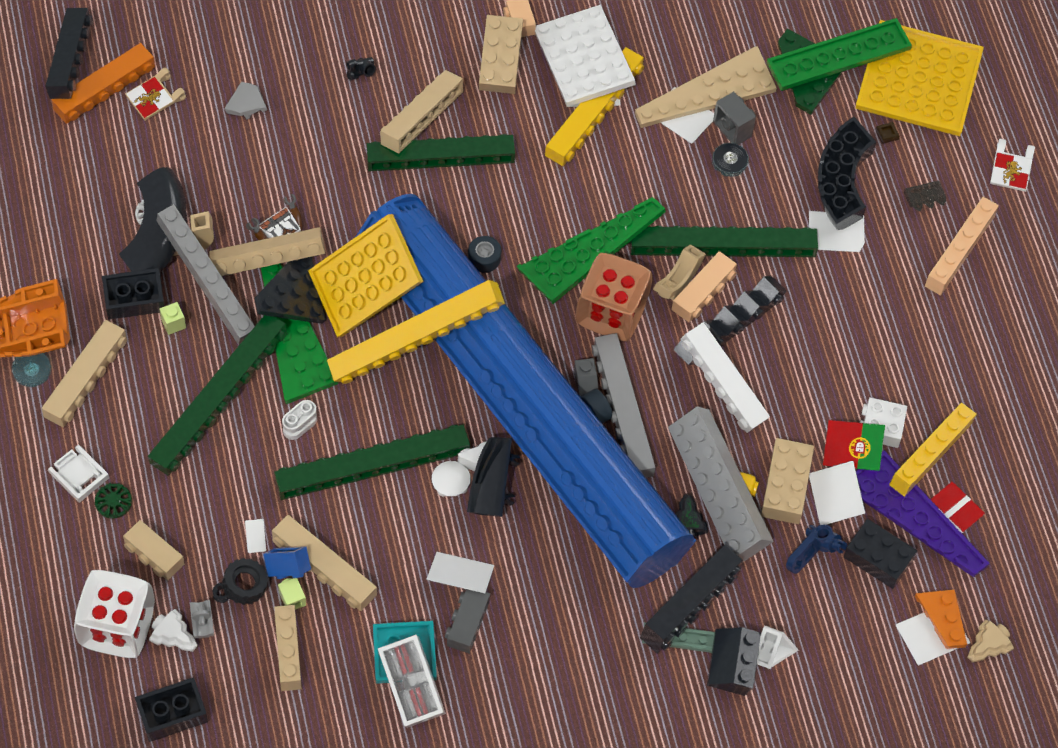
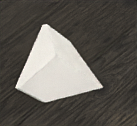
(774, 647)

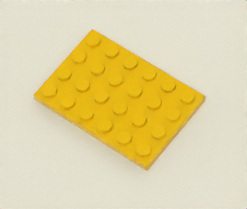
(365, 275)

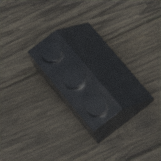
(133, 293)
(734, 660)

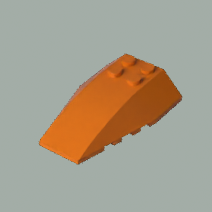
(33, 320)

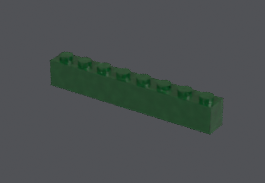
(443, 153)

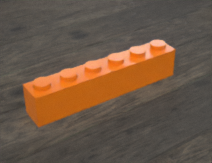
(105, 82)

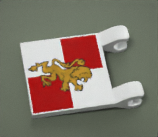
(1011, 169)

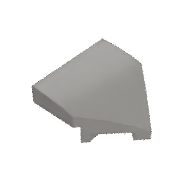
(246, 101)

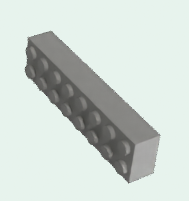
(720, 483)

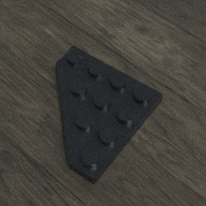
(292, 294)

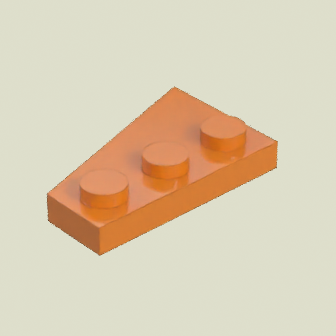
(945, 616)

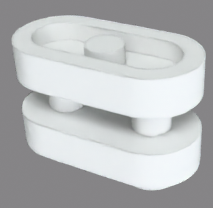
(299, 419)

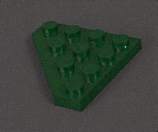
(810, 94)

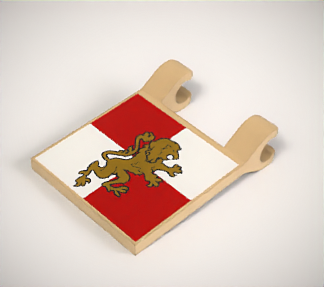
(152, 96)

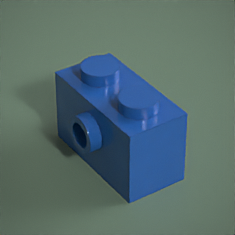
(287, 562)

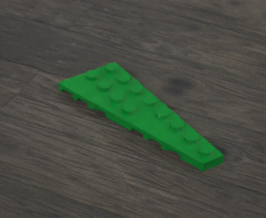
(569, 263)

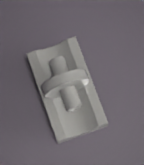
(201, 619)

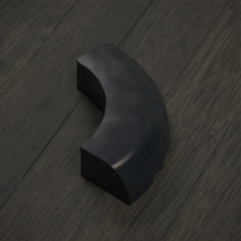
(837, 173)
(151, 246)

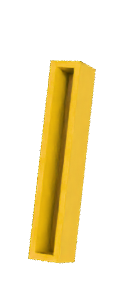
(932, 449)

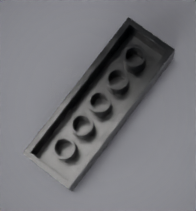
(691, 599)

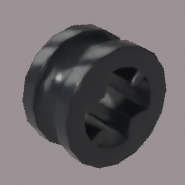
(221, 599)

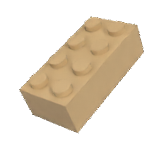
(500, 54)
(787, 481)

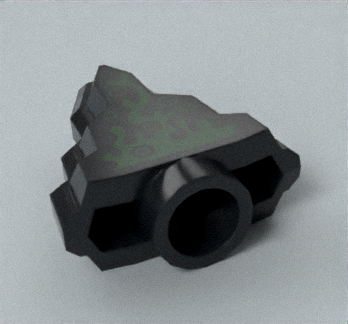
(691, 517)

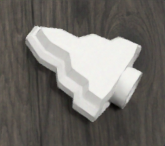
(172, 632)

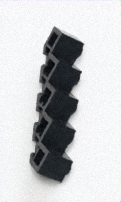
(736, 317)

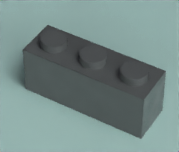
(467, 620)

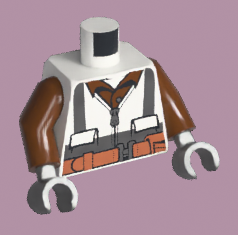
(281, 223)

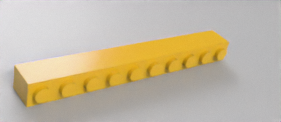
(416, 331)

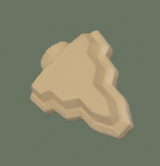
(990, 642)

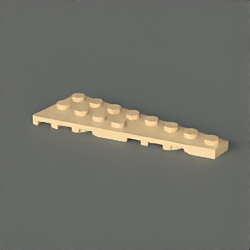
(743, 74)

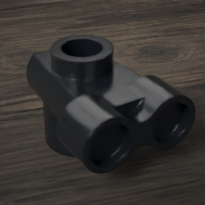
(359, 67)

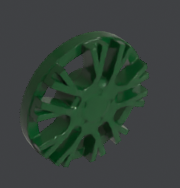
(113, 500)

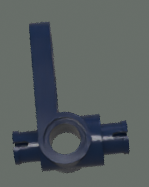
(818, 539)

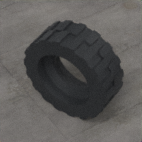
(244, 566)

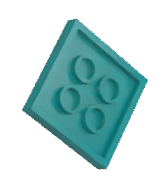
(392, 632)

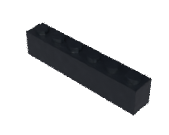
(69, 53)

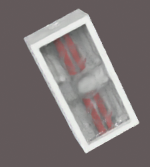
(411, 681)

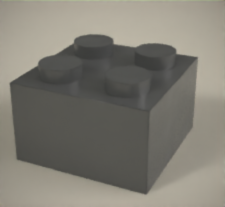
(734, 118)

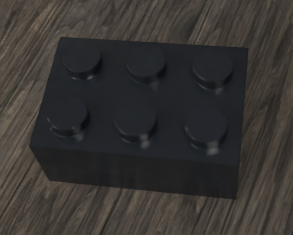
(880, 553)
(171, 709)

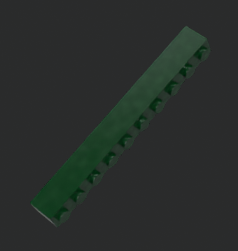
(729, 241)
(217, 394)
(371, 462)

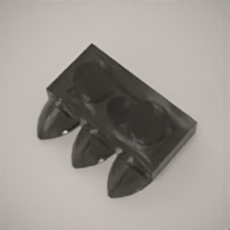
(925, 194)

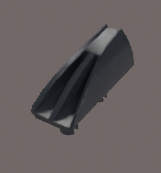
(490, 478)

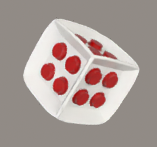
(114, 613)

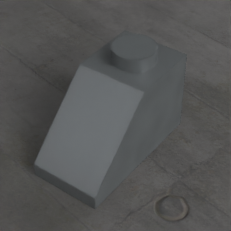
(585, 376)

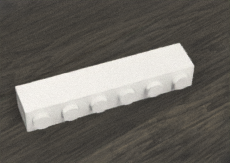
(724, 377)

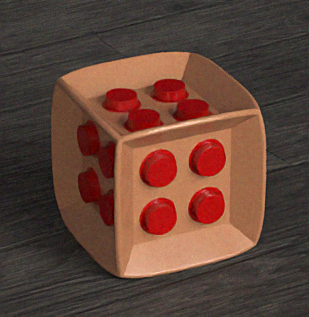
(613, 296)

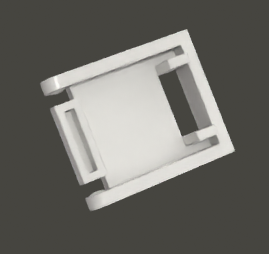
(76, 471)

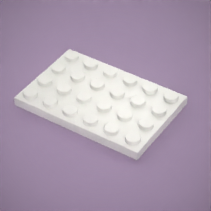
(584, 56)

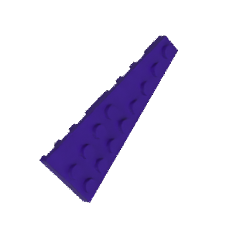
(918, 516)

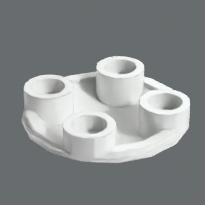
(451, 478)

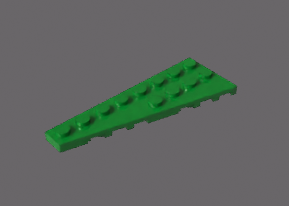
(299, 356)

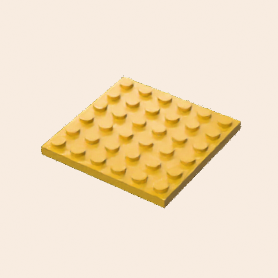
(924, 84)

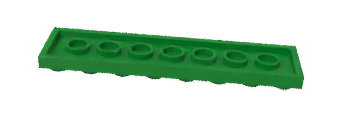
(839, 54)

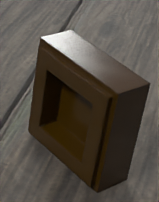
(887, 132)

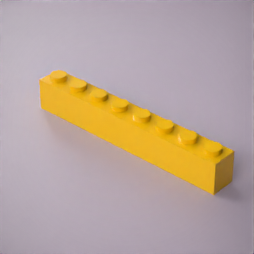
(586, 116)

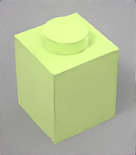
(172, 318)
(292, 593)

